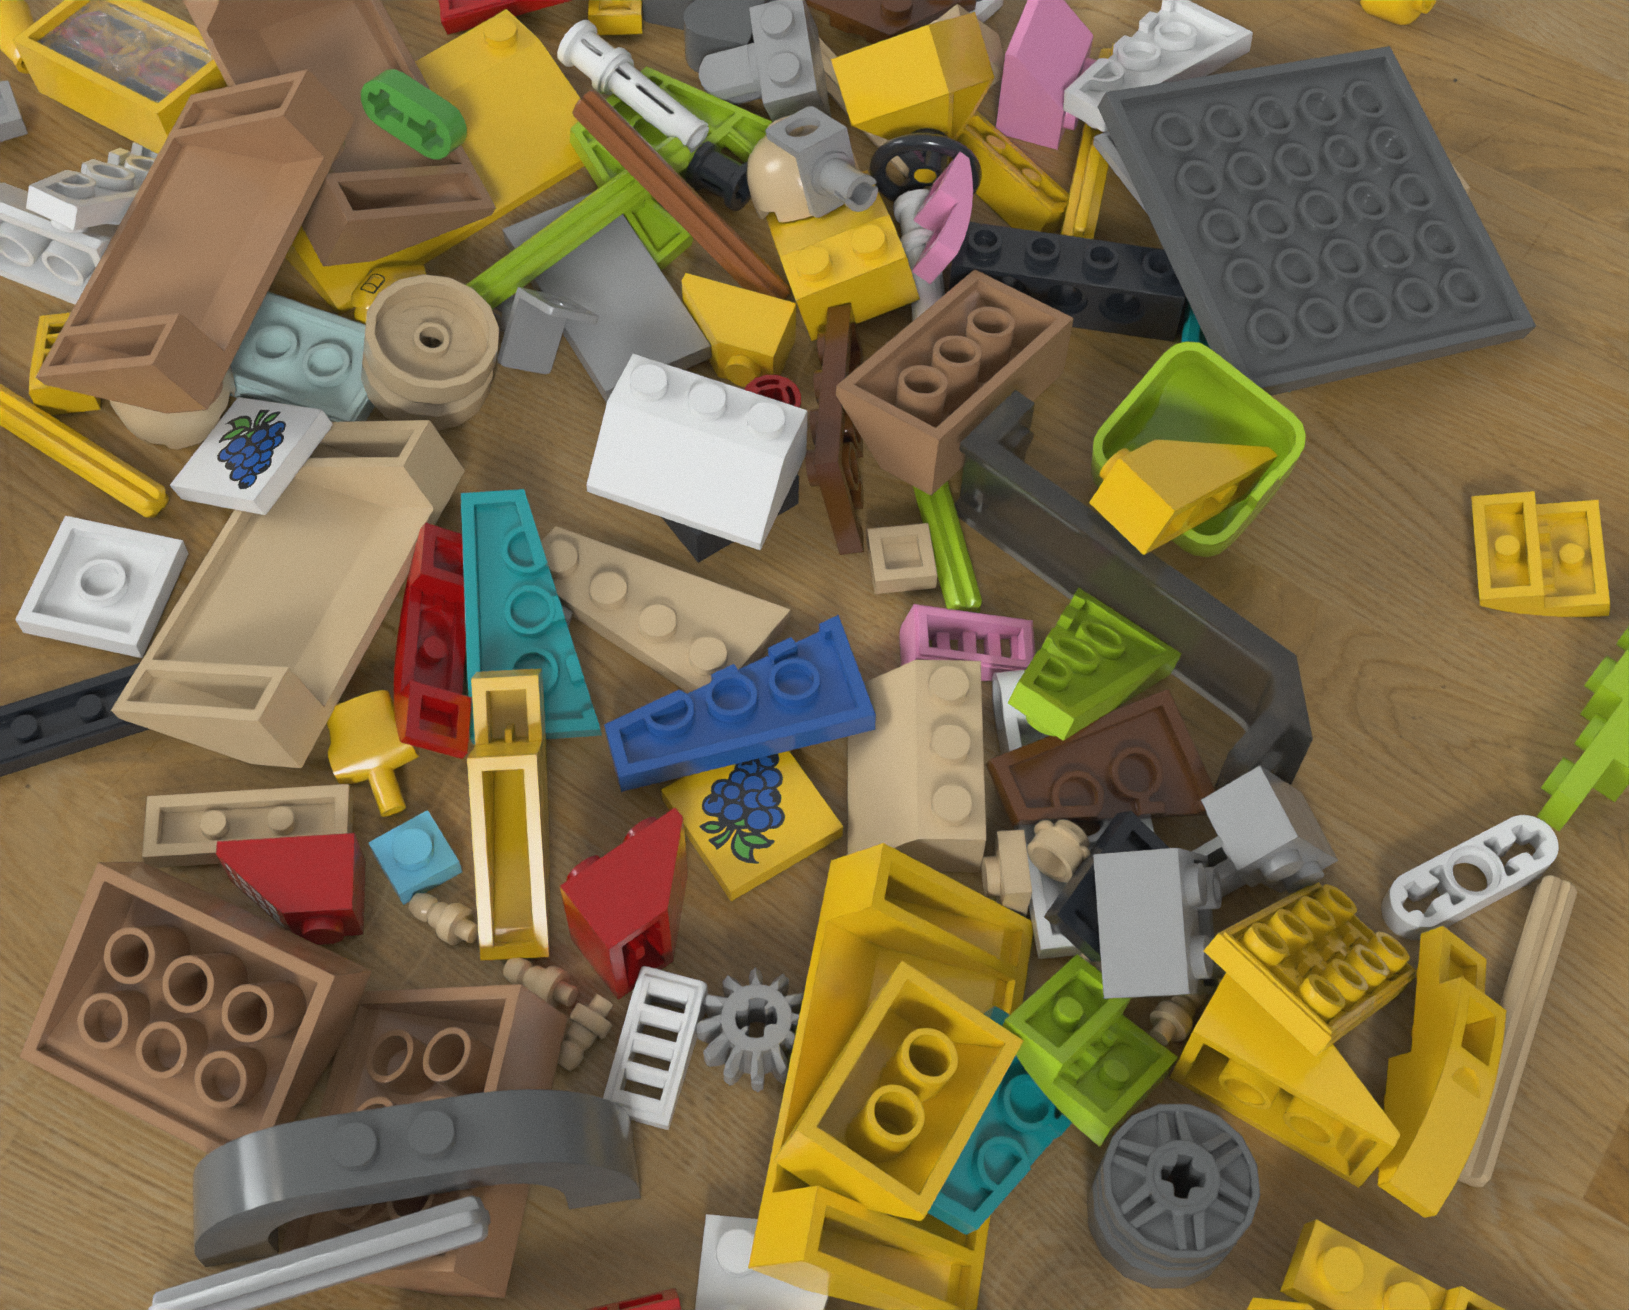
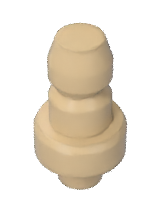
(450, 921)
(549, 983)
(1173, 1018)
(586, 1027)

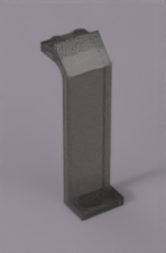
(1077, 548)

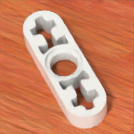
(1482, 852)

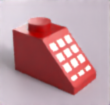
(302, 882)

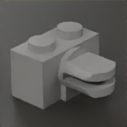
(779, 66)
(1264, 835)

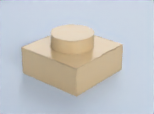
(901, 558)
(1007, 872)

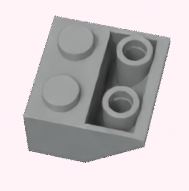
(1156, 922)

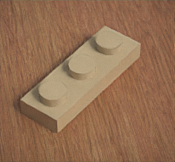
(187, 826)

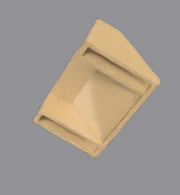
(294, 597)

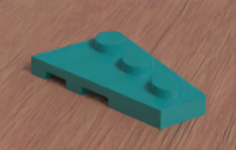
(1001, 1148)

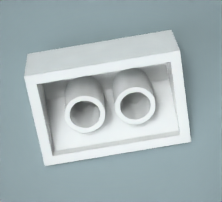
(42, 255)
(697, 451)

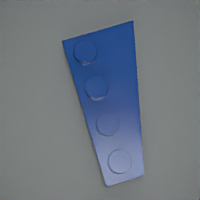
(772, 706)

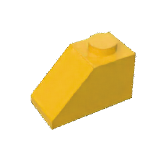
(745, 328)

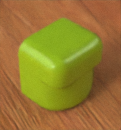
(1206, 400)

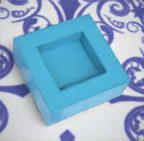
(415, 857)

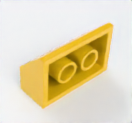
(901, 1098)

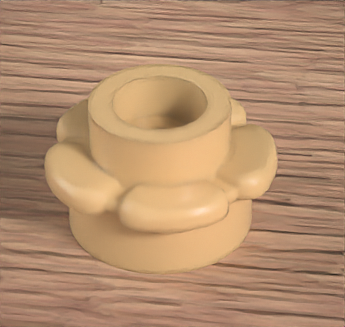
(1058, 849)

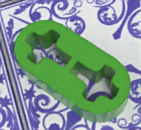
(413, 114)

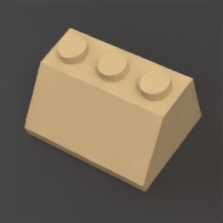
(922, 767)

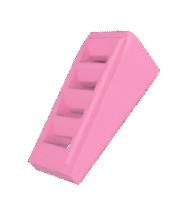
(944, 624)

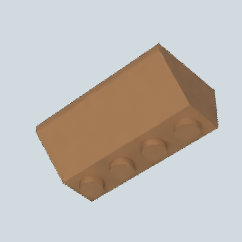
(950, 374)

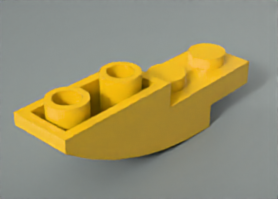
(1447, 1080)
(1346, 1275)

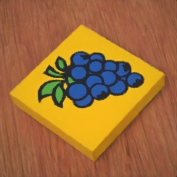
(753, 819)

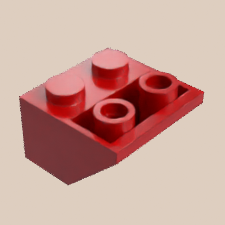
(630, 902)

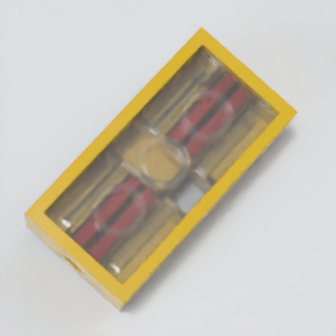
(119, 65)

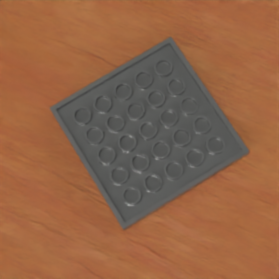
(1314, 219)

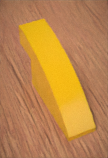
(510, 814)

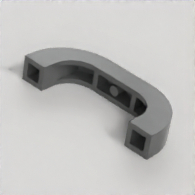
(408, 1152)

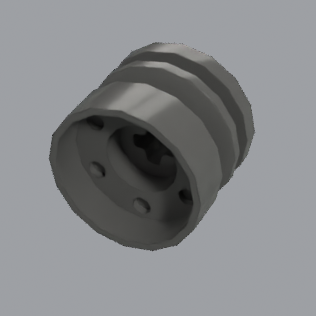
(1133, 1207)

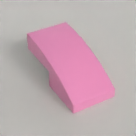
(947, 215)

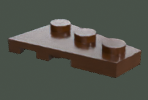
(1120, 763)

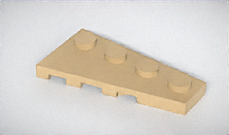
(659, 612)

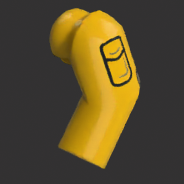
(375, 282)

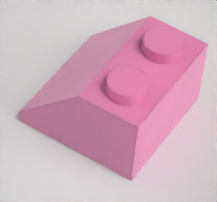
(1042, 61)

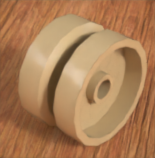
(429, 351)

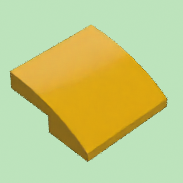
(1540, 556)

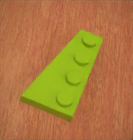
(1089, 668)

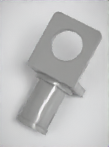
(824, 163)
(534, 328)

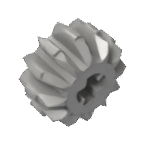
(730, 1024)

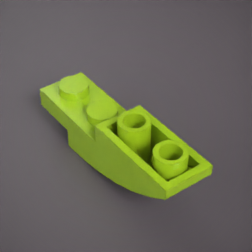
(1604, 741)

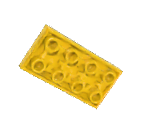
(1313, 964)

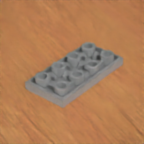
(629, 294)

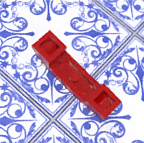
(433, 648)

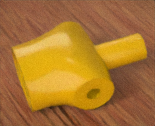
(369, 748)

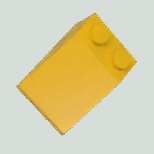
(844, 262)
(1275, 1084)

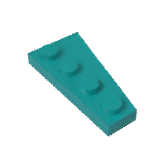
(516, 611)

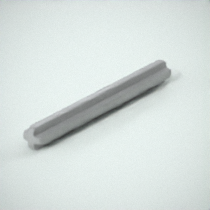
(334, 1260)

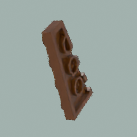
(836, 439)

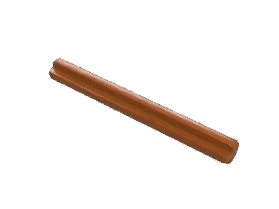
(677, 197)

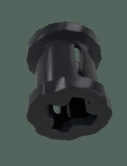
(719, 175)

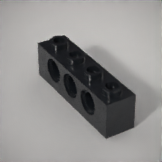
(1091, 280)

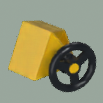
(919, 97)

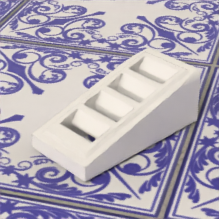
(669, 990)

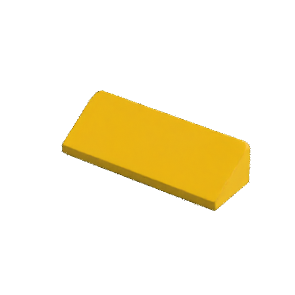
(1012, 181)

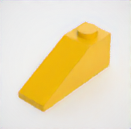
(1175, 487)

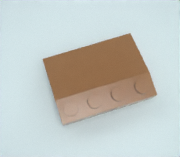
(190, 1008)
(430, 1048)

